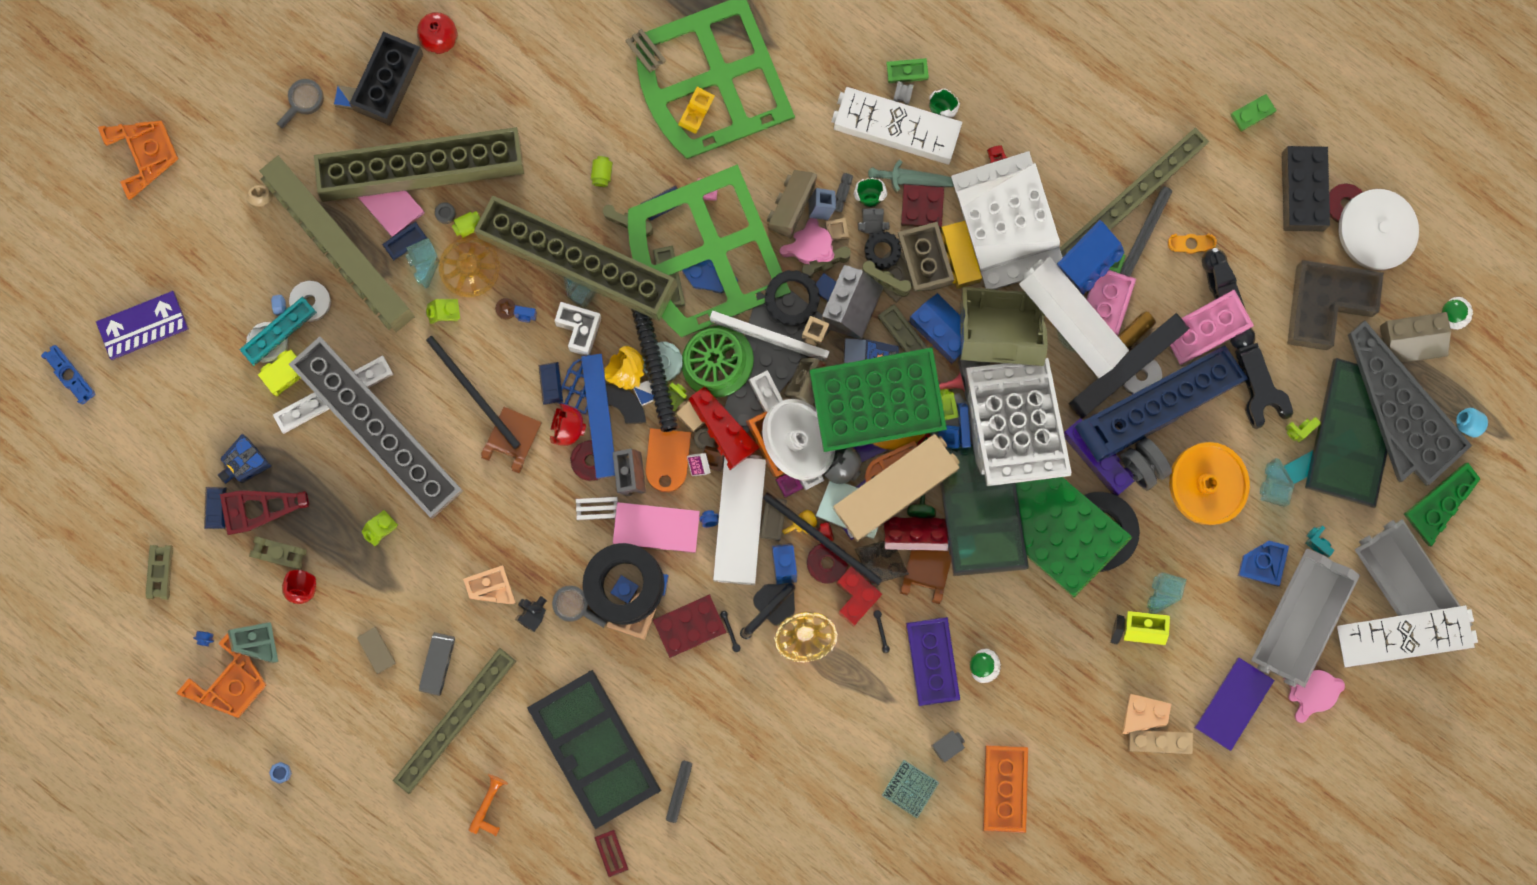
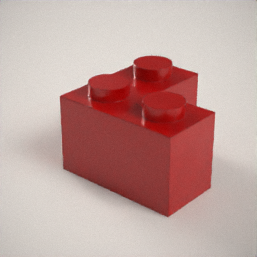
(862, 596)

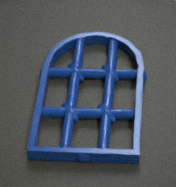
(571, 389)

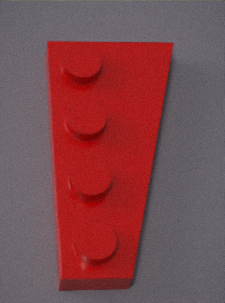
(728, 434)

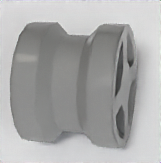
(903, 92)

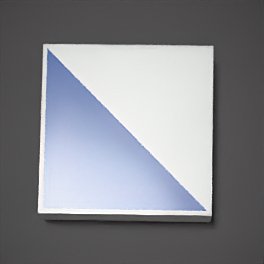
(644, 393)

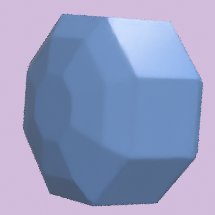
(278, 304)
(280, 772)

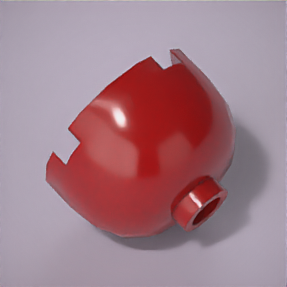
(437, 32)
(567, 425)

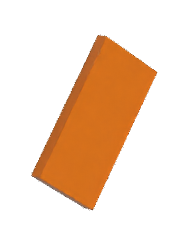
(1005, 789)

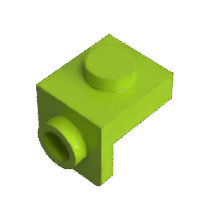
(443, 310)
(378, 527)

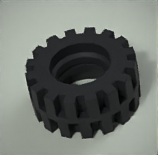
(888, 238)

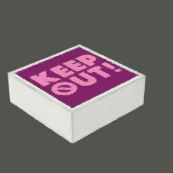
(698, 464)

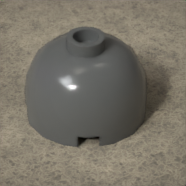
(844, 466)

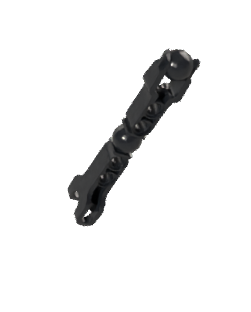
(1249, 356)

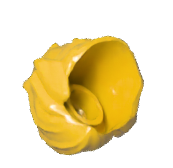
(625, 368)

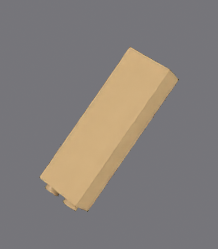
(896, 487)

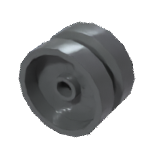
(1146, 463)

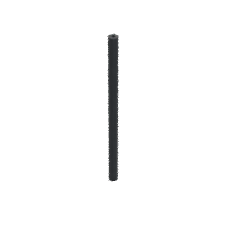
(473, 392)
(822, 539)

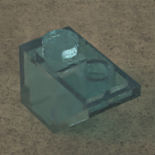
(424, 259)
(578, 294)
(1278, 484)
(1167, 592)

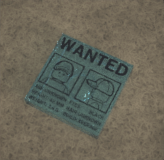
(910, 789)

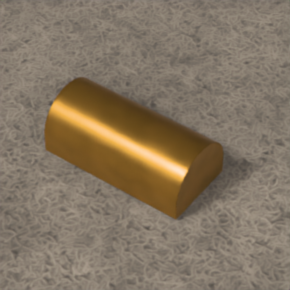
(1137, 329)

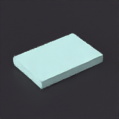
(833, 495)

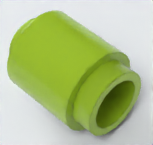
(601, 171)
(466, 224)

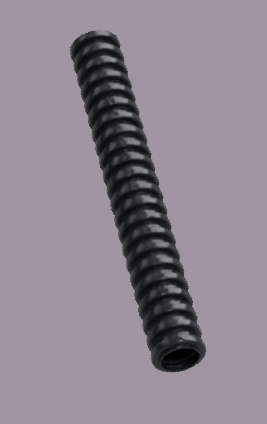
(655, 371)

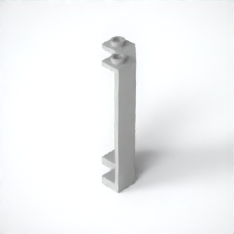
(1404, 571)
(1305, 618)

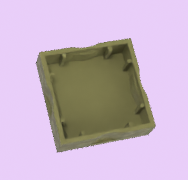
(1001, 327)

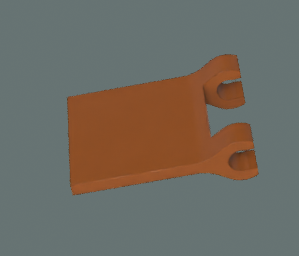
(522, 428)
(927, 570)

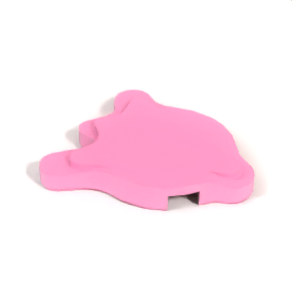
(810, 244)
(1317, 696)

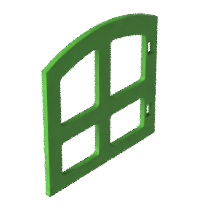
(718, 75)
(712, 249)

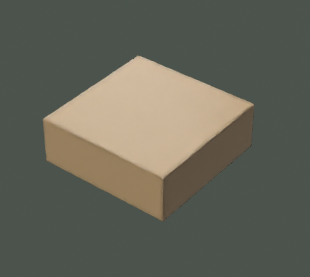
(837, 229)

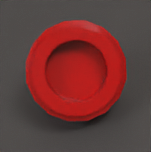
(825, 529)

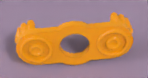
(1204, 243)

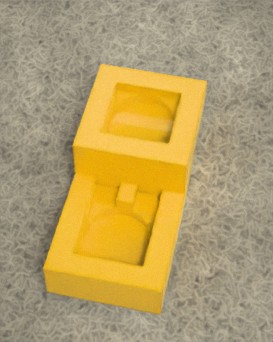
(696, 110)

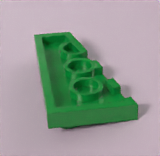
(1438, 506)

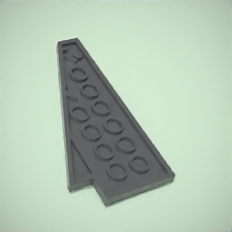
(767, 356)
(1410, 422)

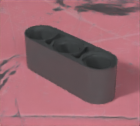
(437, 664)

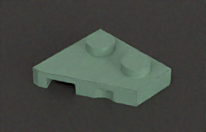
(254, 641)

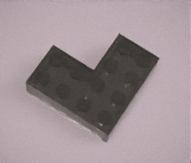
(1324, 291)

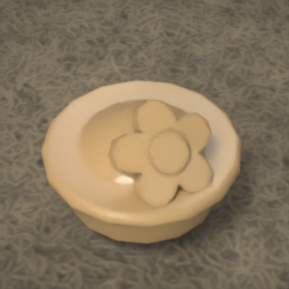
(259, 196)

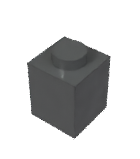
(948, 746)

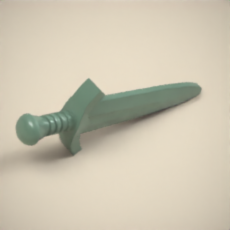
(910, 177)

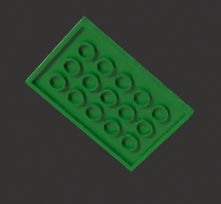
(877, 399)
(1067, 532)

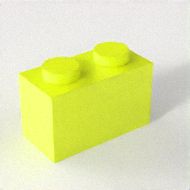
(279, 374)
(1146, 628)

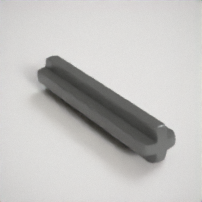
(679, 791)

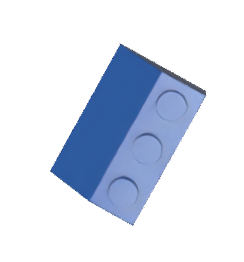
(1091, 257)
(940, 326)

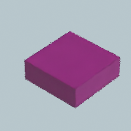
(788, 485)

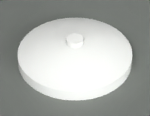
(1378, 229)
(795, 440)

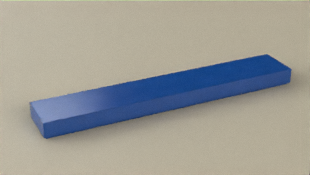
(598, 415)

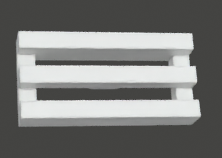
(579, 509)

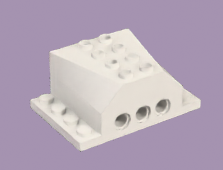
(1007, 218)
(1016, 423)

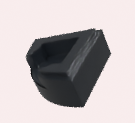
(1118, 629)

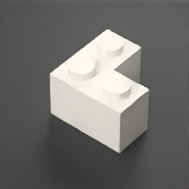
(582, 323)

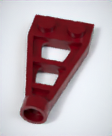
(235, 512)

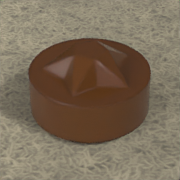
(505, 308)

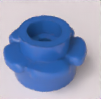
(709, 519)
(204, 638)

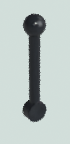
(877, 615)
(736, 647)

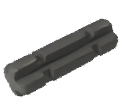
(842, 191)

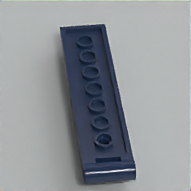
(1160, 403)

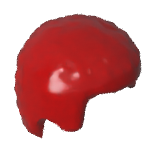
(299, 586)

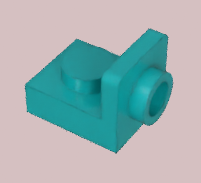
(1319, 545)

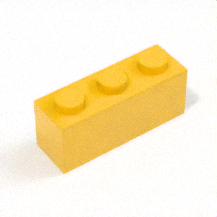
(961, 254)

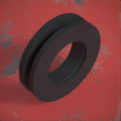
(1124, 517)
(605, 561)

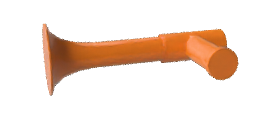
(495, 784)

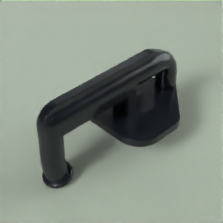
(774, 603)

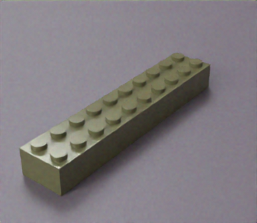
(418, 164)
(340, 248)
(583, 259)

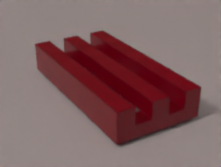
(617, 870)

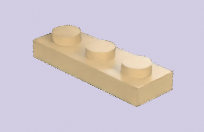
(1161, 742)

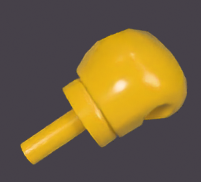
(806, 515)

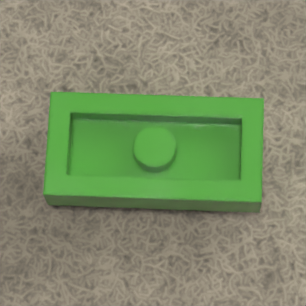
(907, 70)
(1253, 112)

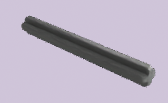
(1146, 231)

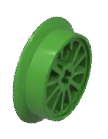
(743, 357)

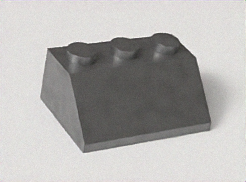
(852, 302)

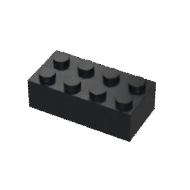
(386, 78)
(1305, 188)

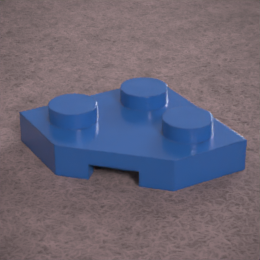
(704, 277)
(1265, 563)

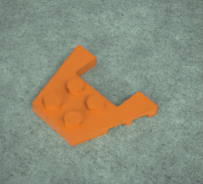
(149, 147)
(232, 689)

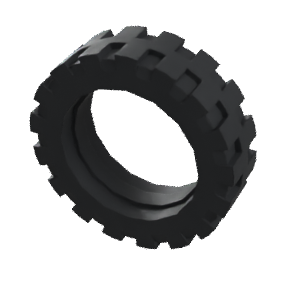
(801, 278)

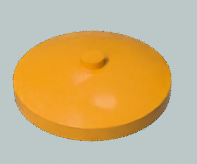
(1209, 483)

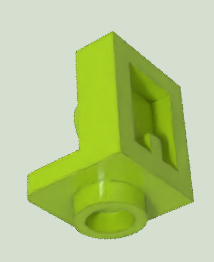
(677, 395)
(949, 404)
(1306, 428)

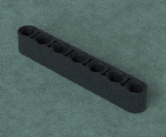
(1129, 365)

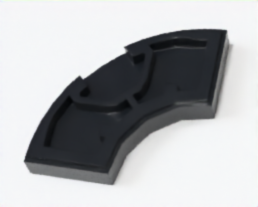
(626, 404)

